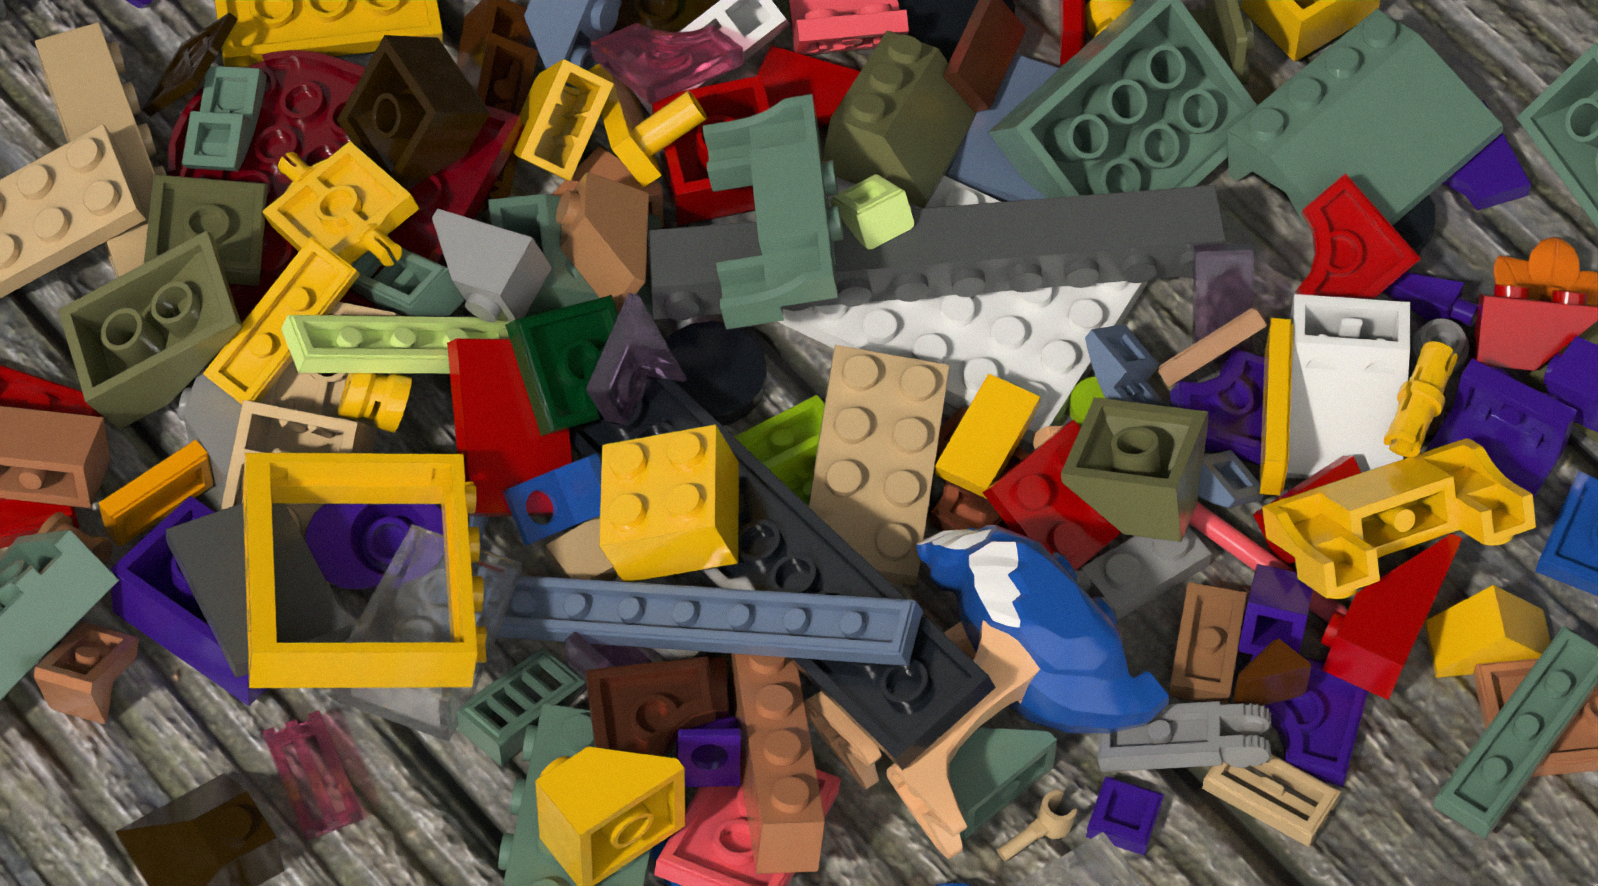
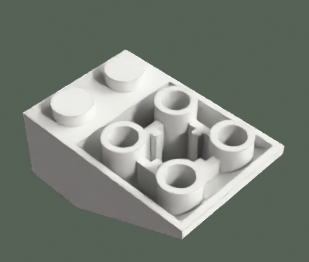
(1345, 380)

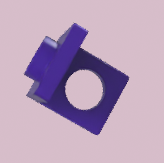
(711, 753)

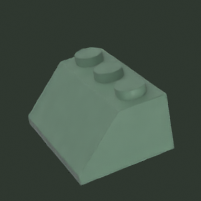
(1566, 128)

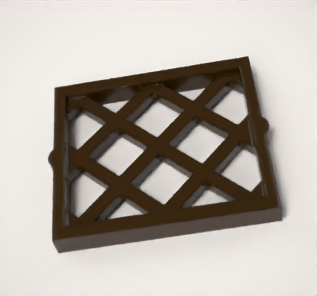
(189, 64)

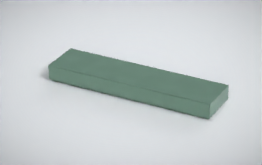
(1521, 734)

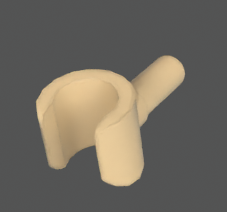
(1045, 824)

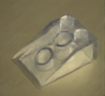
(414, 608)

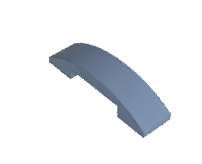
(1123, 371)

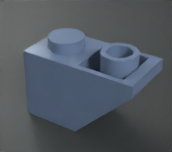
(568, 26)

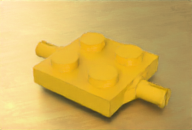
(342, 204)

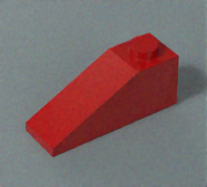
(1386, 619)

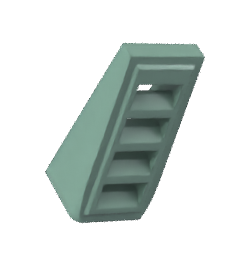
(409, 286)
(505, 742)

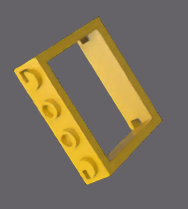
(362, 480)

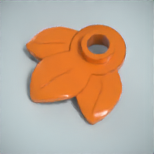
(1550, 267)

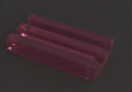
(296, 735)

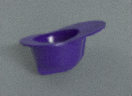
(360, 540)

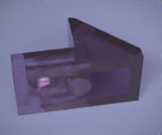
(629, 356)

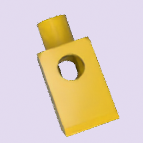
(560, 117)

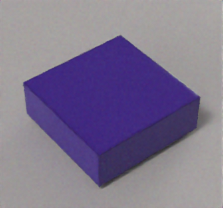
(1125, 814)

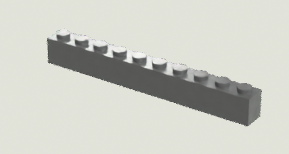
(965, 250)

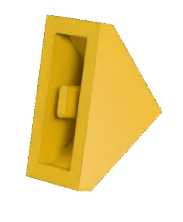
(1485, 630)

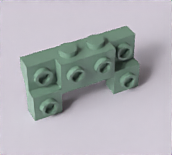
(795, 225)

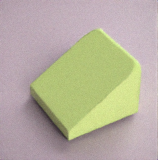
(874, 211)

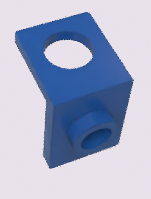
(573, 493)

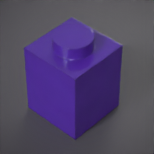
(1575, 380)
(1275, 610)

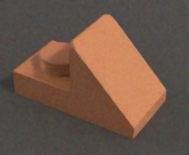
(82, 671)

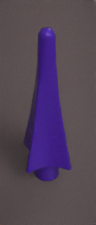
(1434, 298)

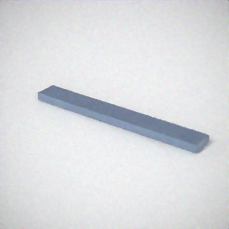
(714, 619)

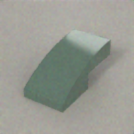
(226, 120)

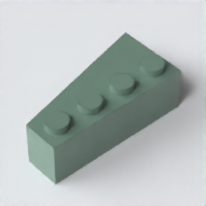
(44, 592)

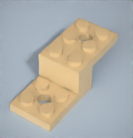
(299, 418)

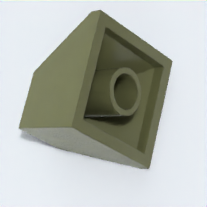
(1139, 466)

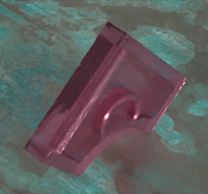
(666, 62)

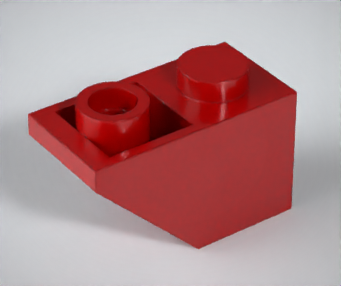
(1525, 330)

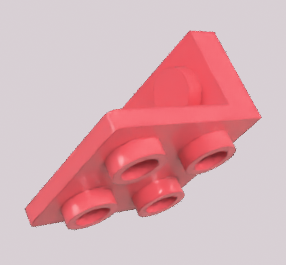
(843, 24)

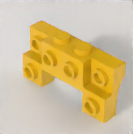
(1353, 521)

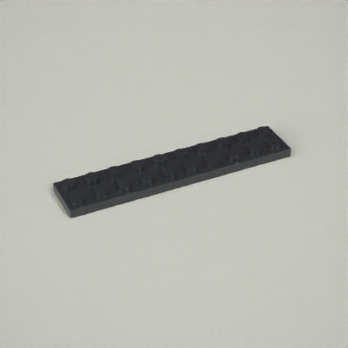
(794, 551)

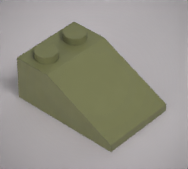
(151, 330)

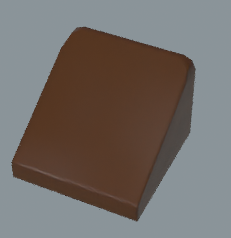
(1273, 676)

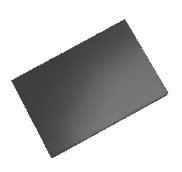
(213, 564)

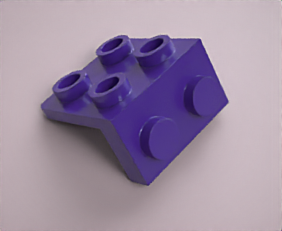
(1511, 421)

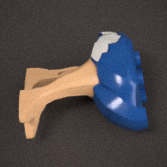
(1038, 641)

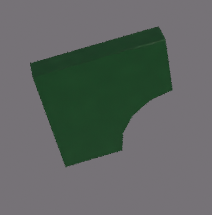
(558, 358)

